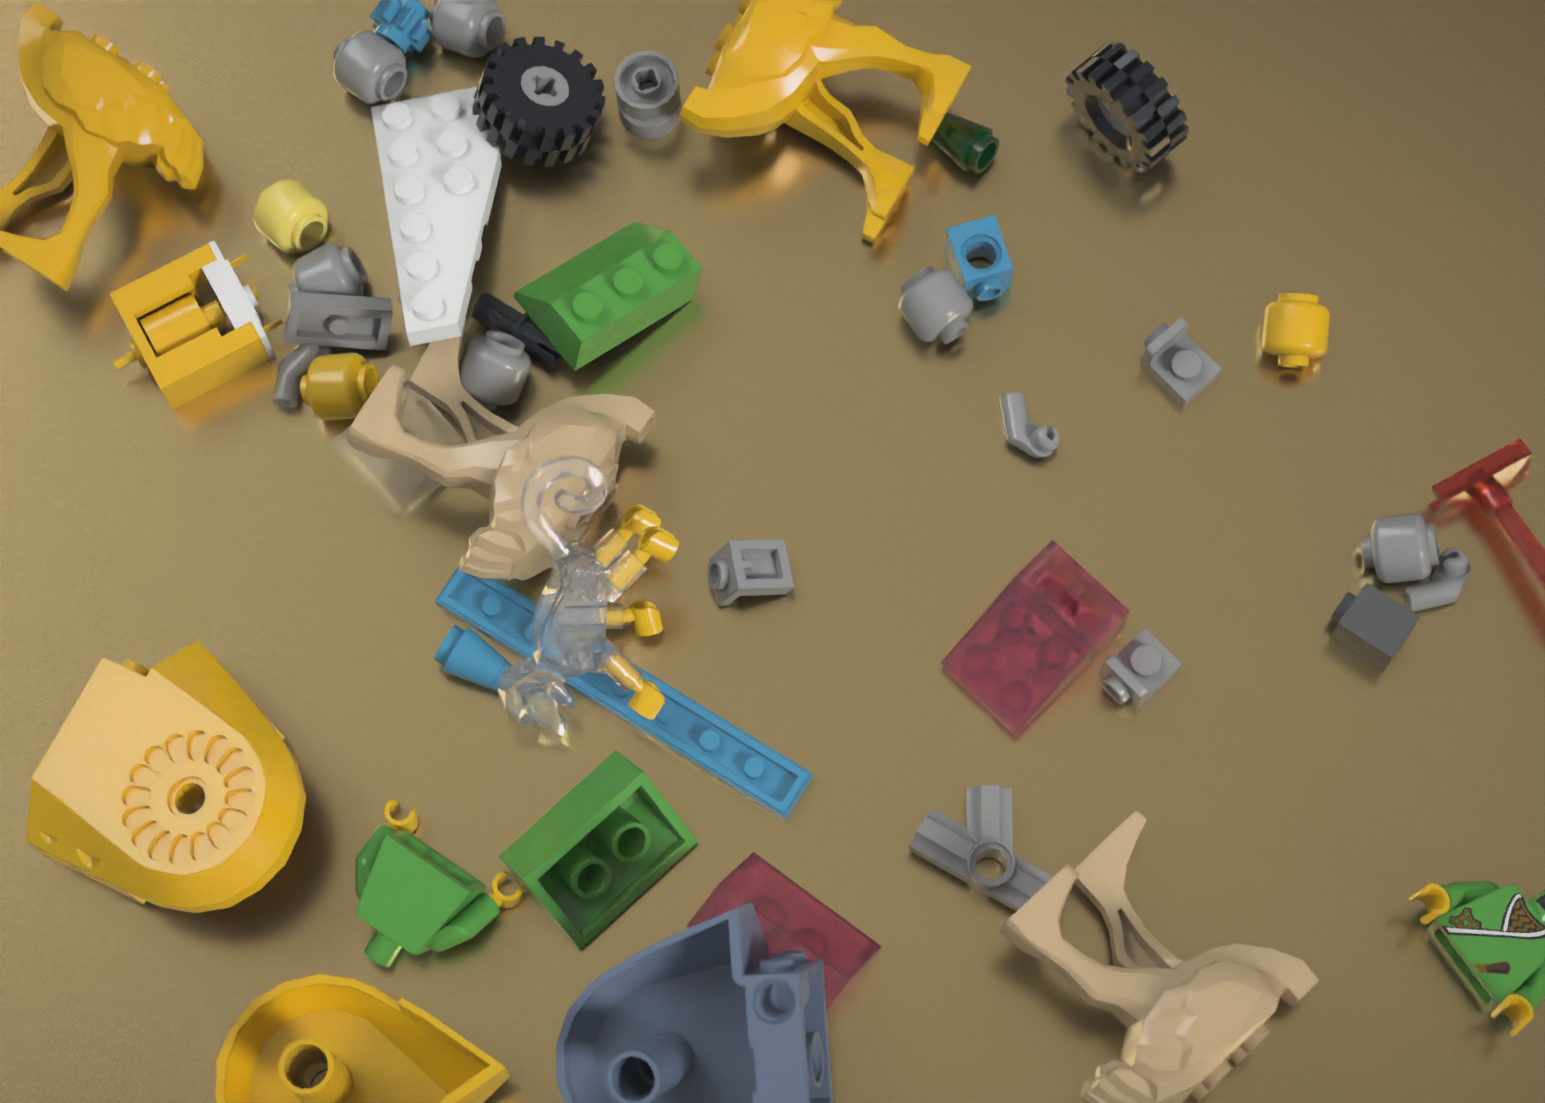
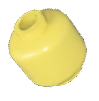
(291, 216)

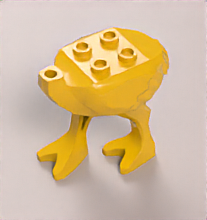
(772, 74)
(96, 119)

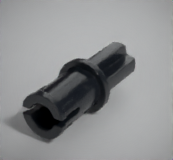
(506, 319)

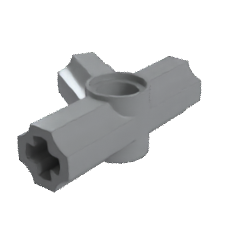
(985, 835)

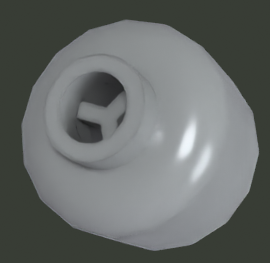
(467, 25)
(370, 67)
(329, 271)
(935, 305)
(494, 369)
(1401, 548)

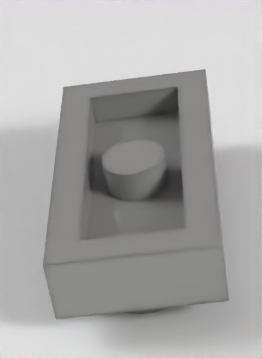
(338, 320)

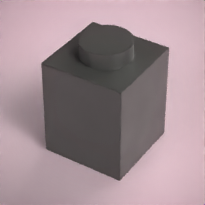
(1372, 625)

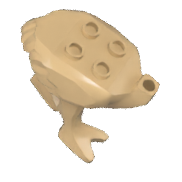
(500, 454)
(1177, 1012)

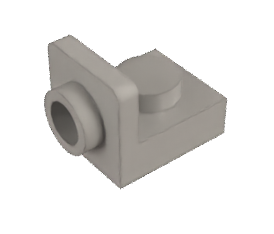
(1178, 362)
(750, 569)
(1138, 670)

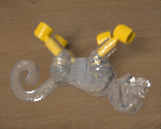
(573, 607)

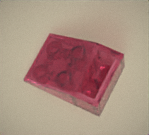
(1036, 637)

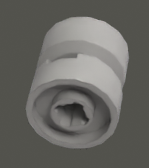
(648, 94)

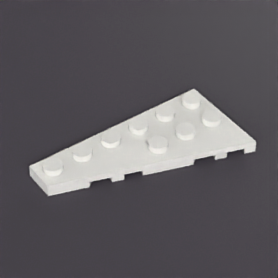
(437, 198)

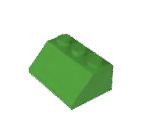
(611, 291)
(598, 848)

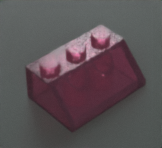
(794, 921)

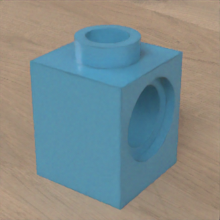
(985, 240)

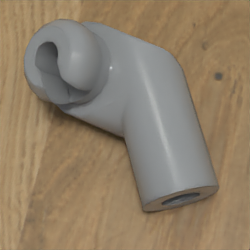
(291, 371)
(1021, 432)
(1444, 585)

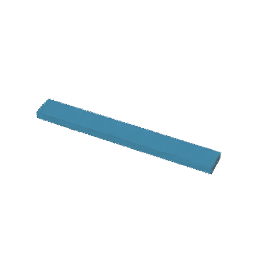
(680, 724)

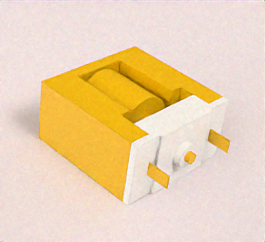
(185, 331)

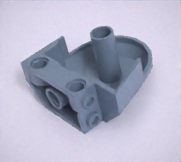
(701, 1023)

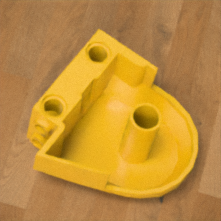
(168, 786)
(363, 1037)

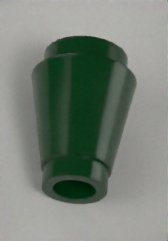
(966, 142)

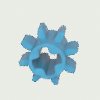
(402, 23)

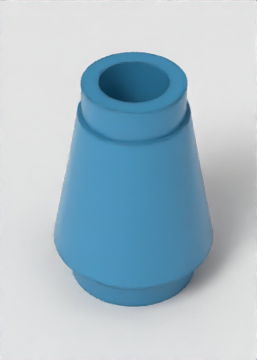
(471, 658)

